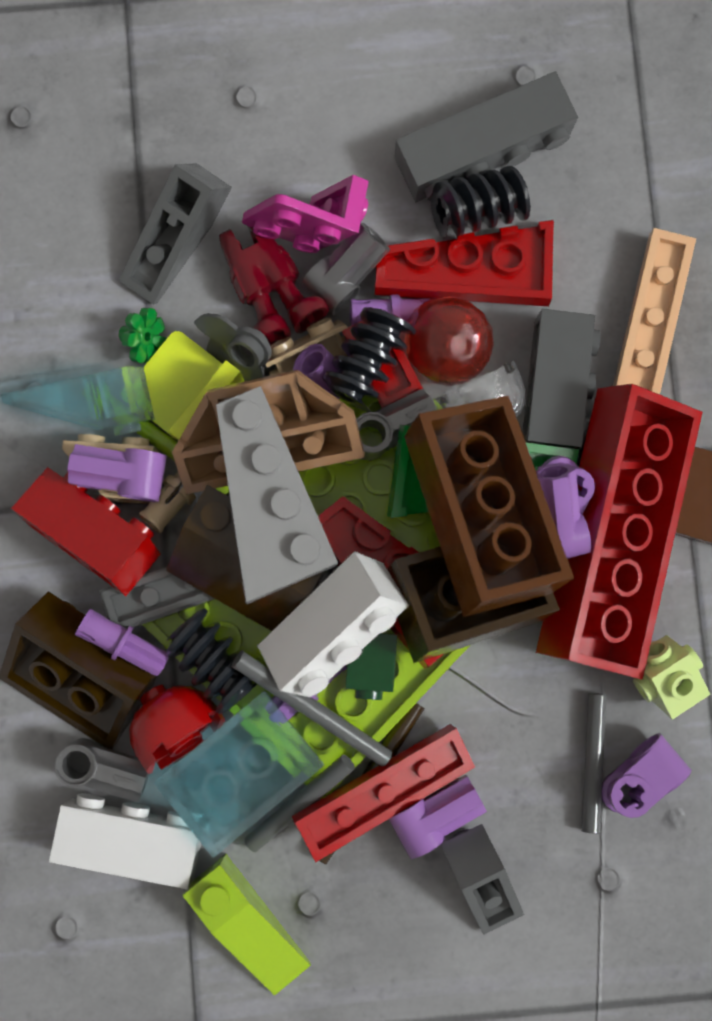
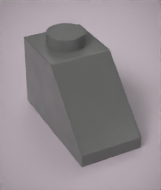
(482, 878)

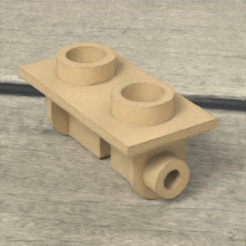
(322, 332)

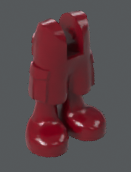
(268, 269)

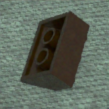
(210, 561)
(72, 674)

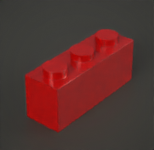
(88, 530)

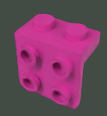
(326, 221)

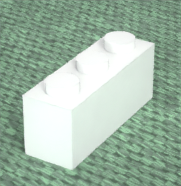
(332, 625)
(125, 841)

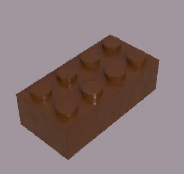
(487, 505)

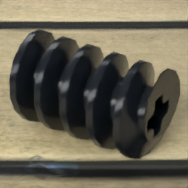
(478, 198)
(367, 355)
(211, 661)

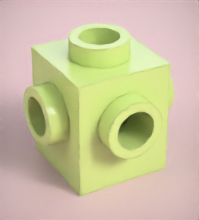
(672, 677)

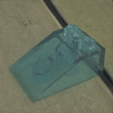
(238, 774)

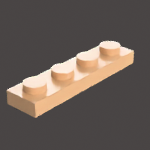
(655, 310)

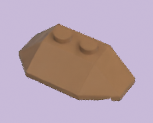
(311, 420)

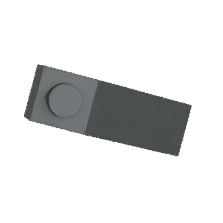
(174, 229)

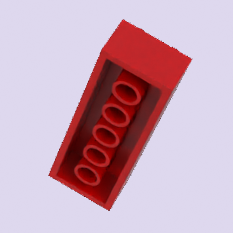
(640, 466)

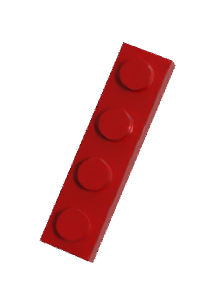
(383, 792)

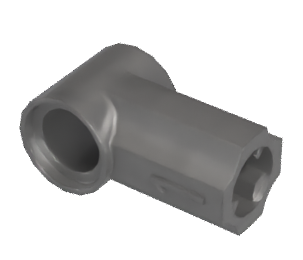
(339, 275)
(390, 418)
(109, 770)

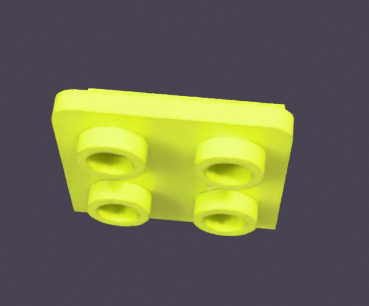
(179, 379)

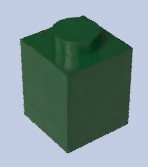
(374, 668)

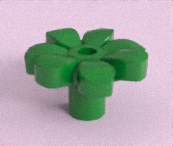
(142, 334)

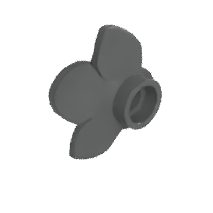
(240, 346)

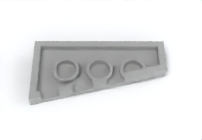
(271, 510)

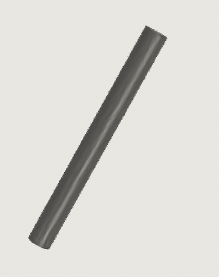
(314, 710)

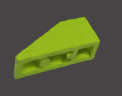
(245, 925)

